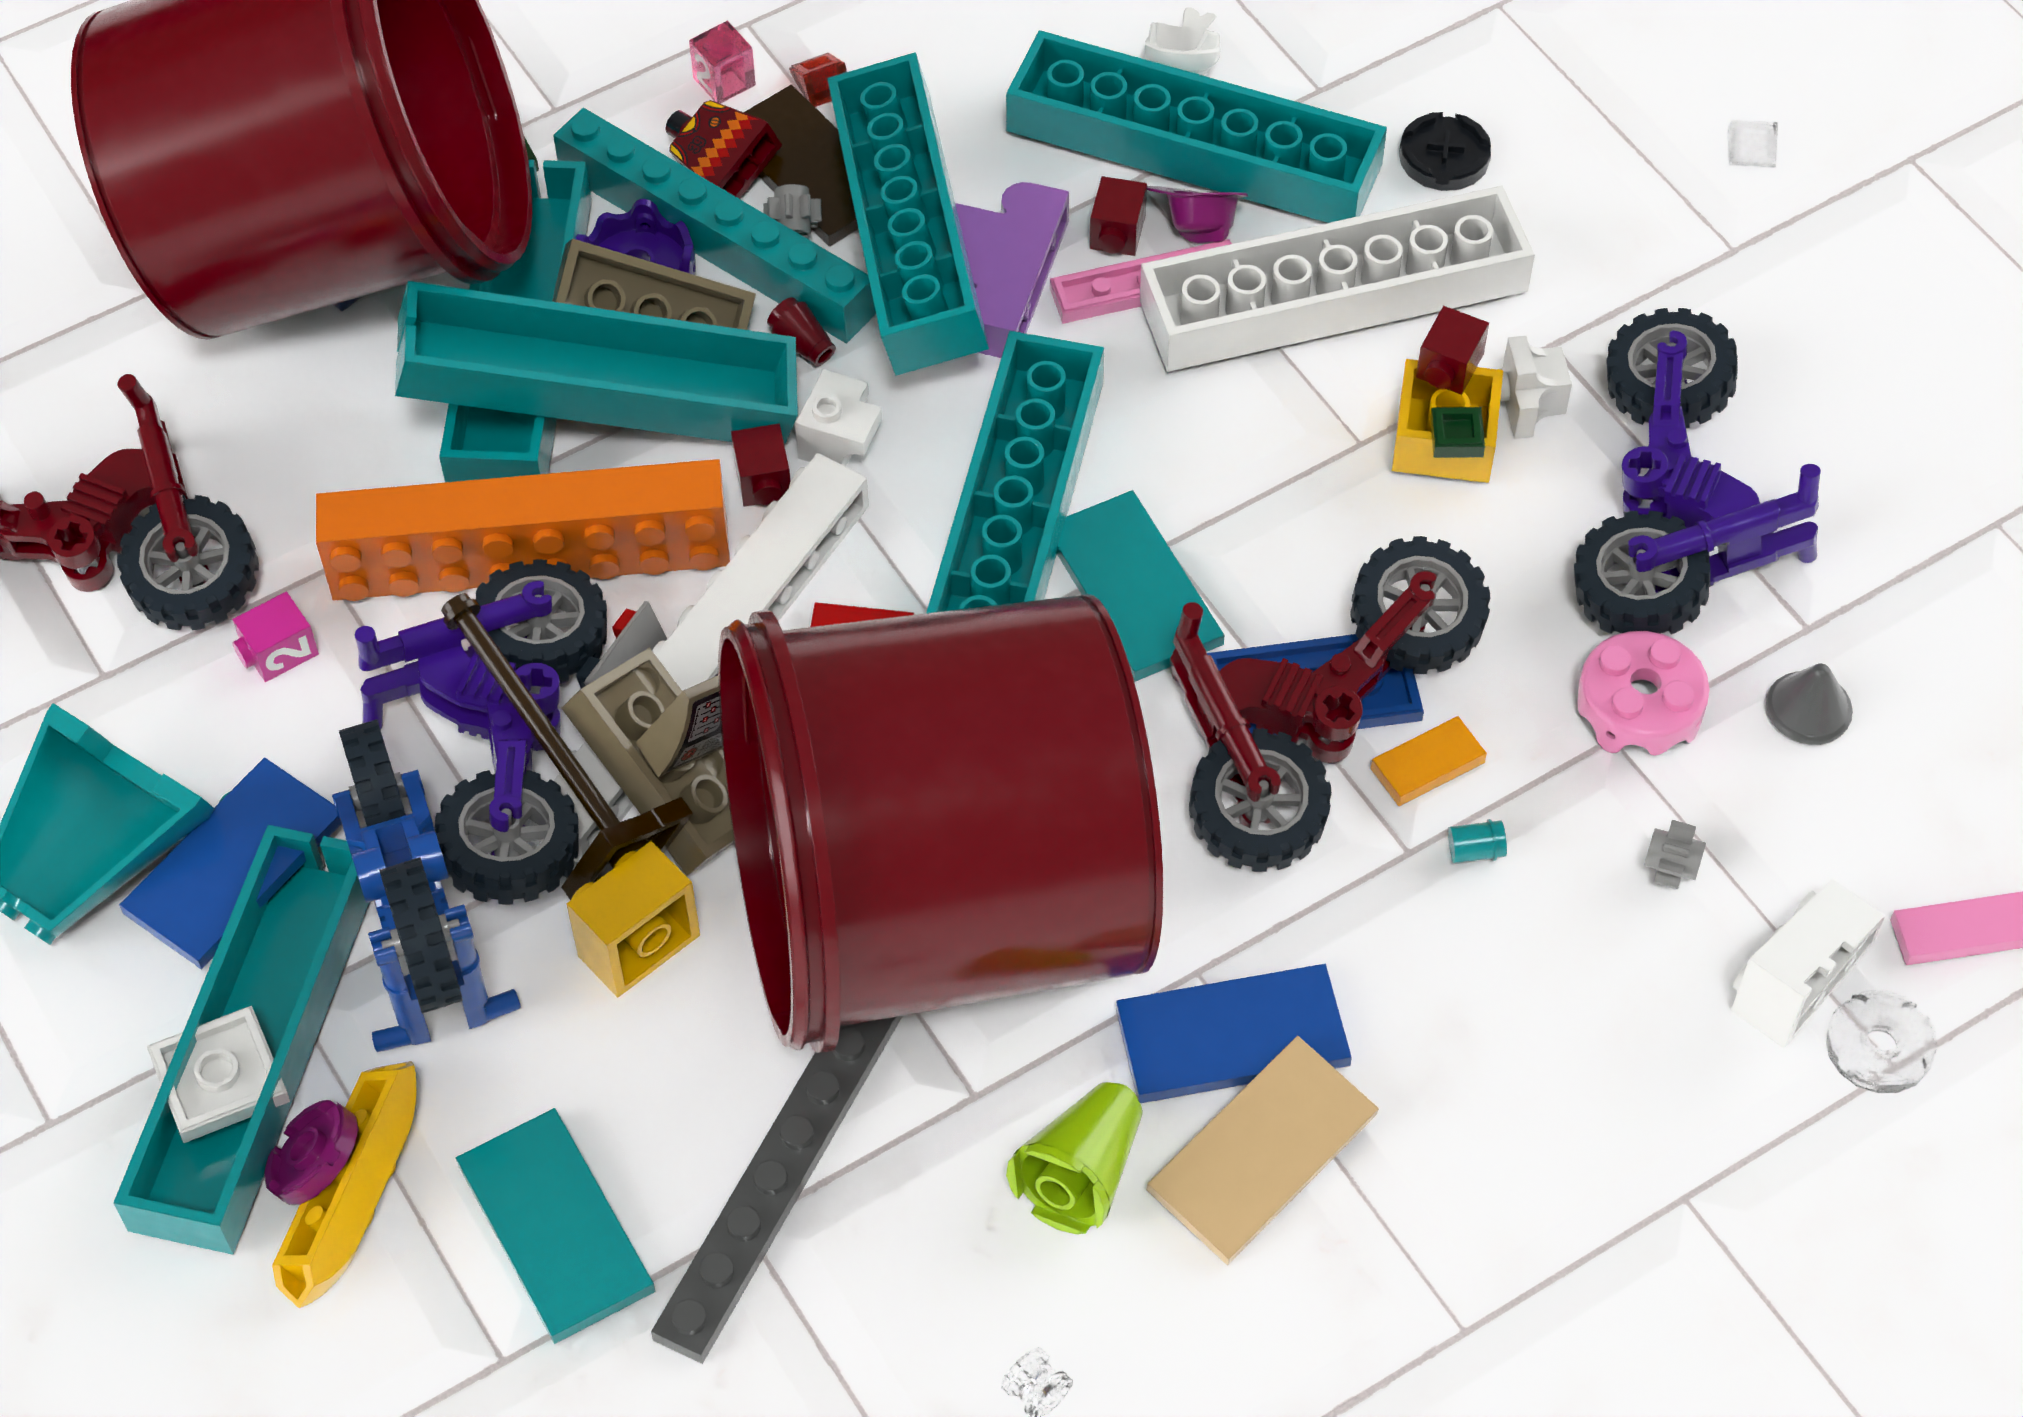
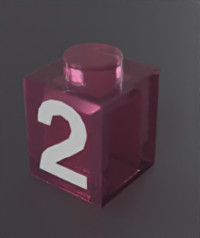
(722, 62)

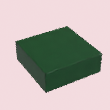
(1457, 432)

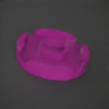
(313, 1153)

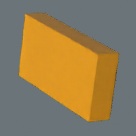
(1428, 761)

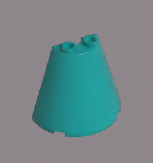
(84, 825)

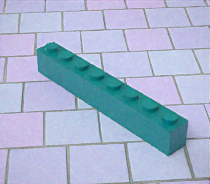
(720, 225)

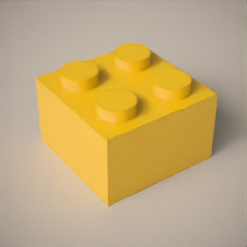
(1413, 435)
(633, 918)

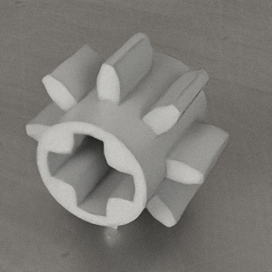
(794, 208)
(1675, 854)

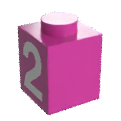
(274, 637)

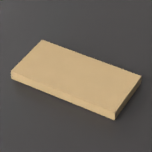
(1262, 1149)

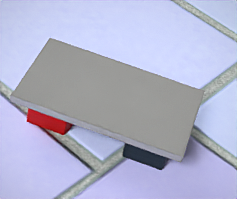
(634, 634)

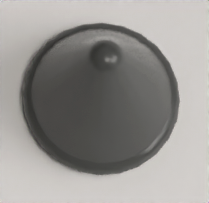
(1809, 706)

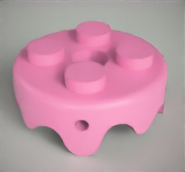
(1633, 718)

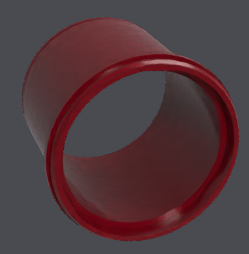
(298, 151)
(938, 809)

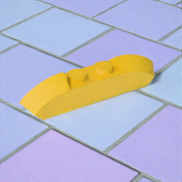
(333, 1223)

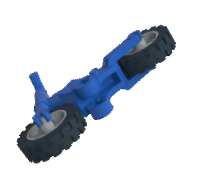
(403, 873)

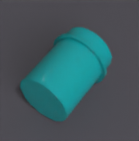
(1477, 841)

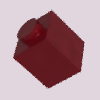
(1118, 216)
(1452, 350)
(760, 464)

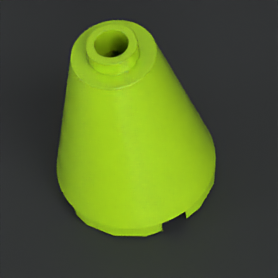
(1078, 1159)

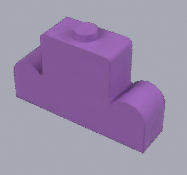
(1013, 255)

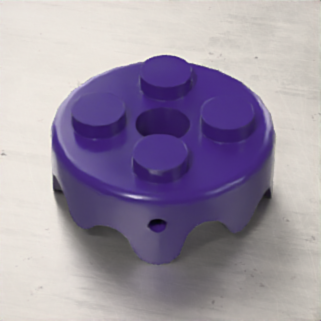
(645, 236)

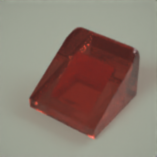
(813, 74)

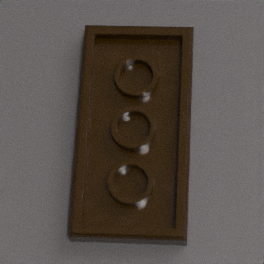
(809, 157)

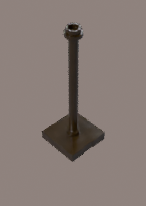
(615, 837)

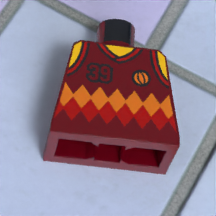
(722, 145)

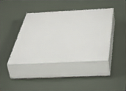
(221, 1074)

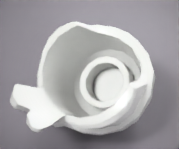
(1185, 47)

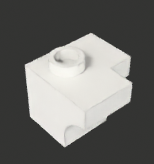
(1533, 384)
(836, 419)

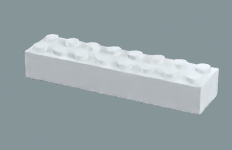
(1335, 277)

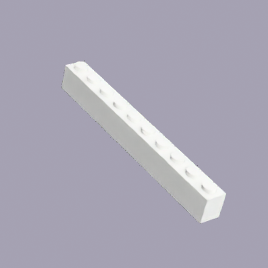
(763, 575)

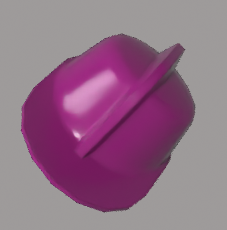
(1201, 215)

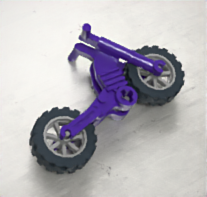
(1692, 500)
(467, 694)

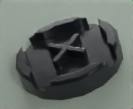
(1445, 151)

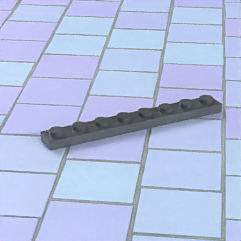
(769, 1190)

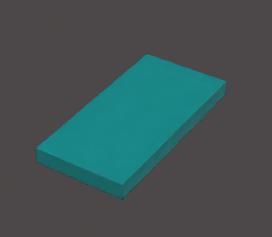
(1130, 568)
(555, 1225)

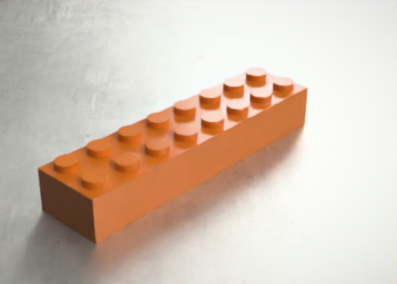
(466, 530)

